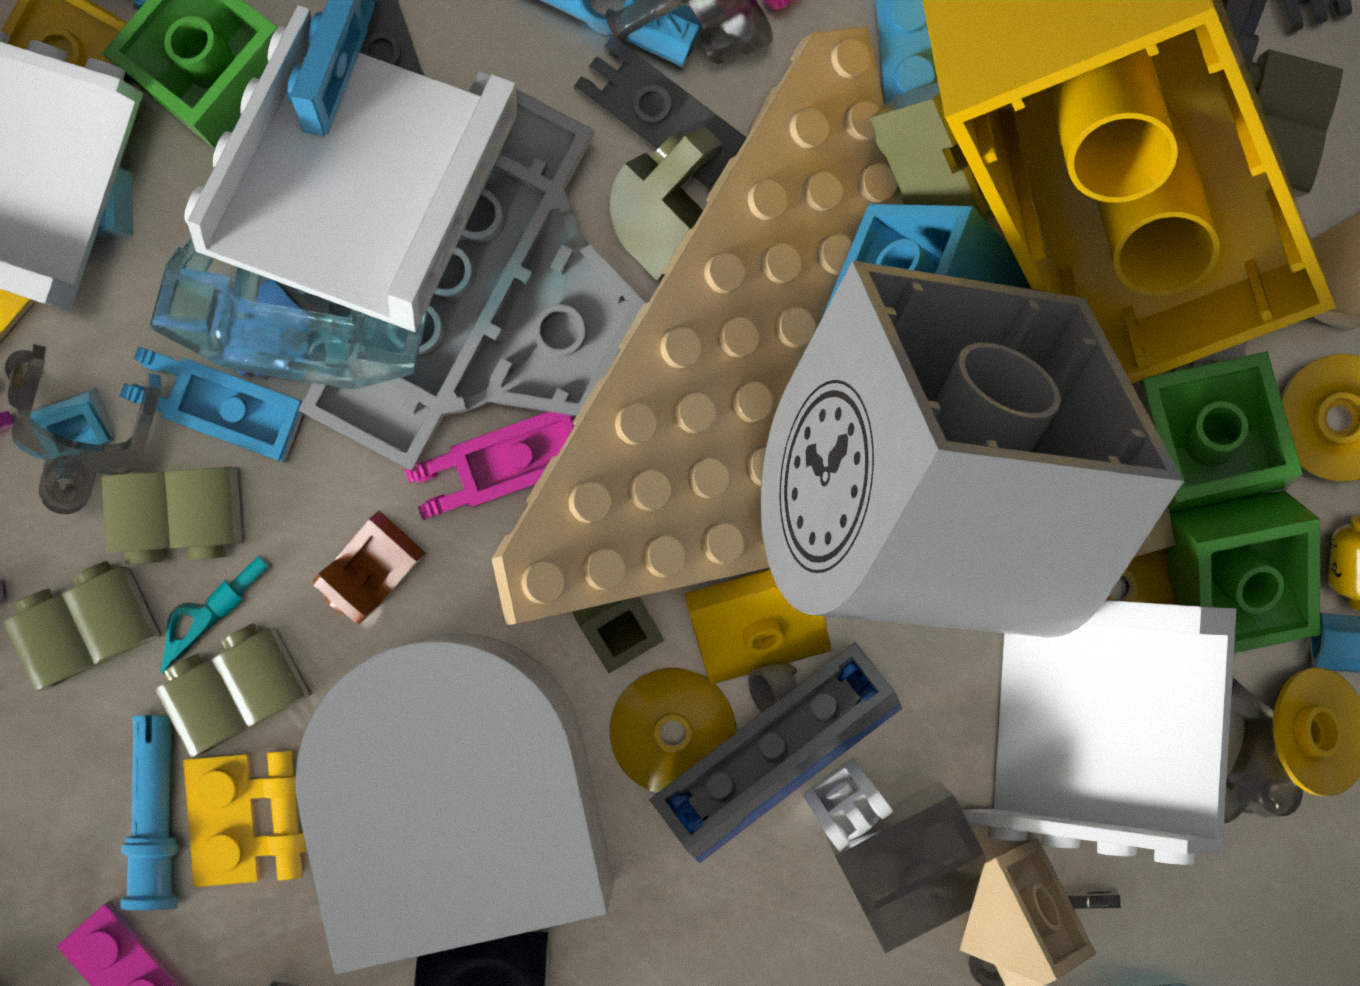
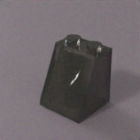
(914, 866)

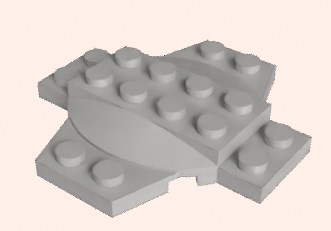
(518, 313)

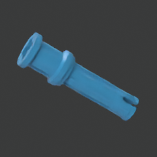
(150, 842)

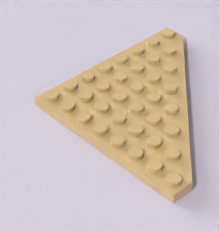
(676, 434)

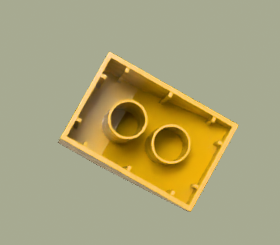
(1130, 168)

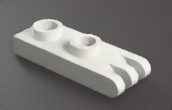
(846, 804)

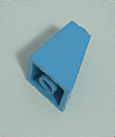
(934, 241)

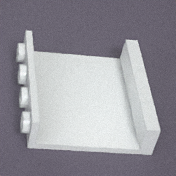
(57, 165)
(362, 208)
(1117, 733)

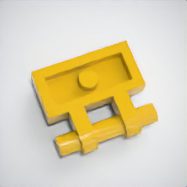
(224, 818)

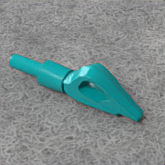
(205, 616)

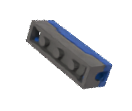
(776, 752)

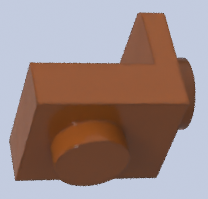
(368, 568)

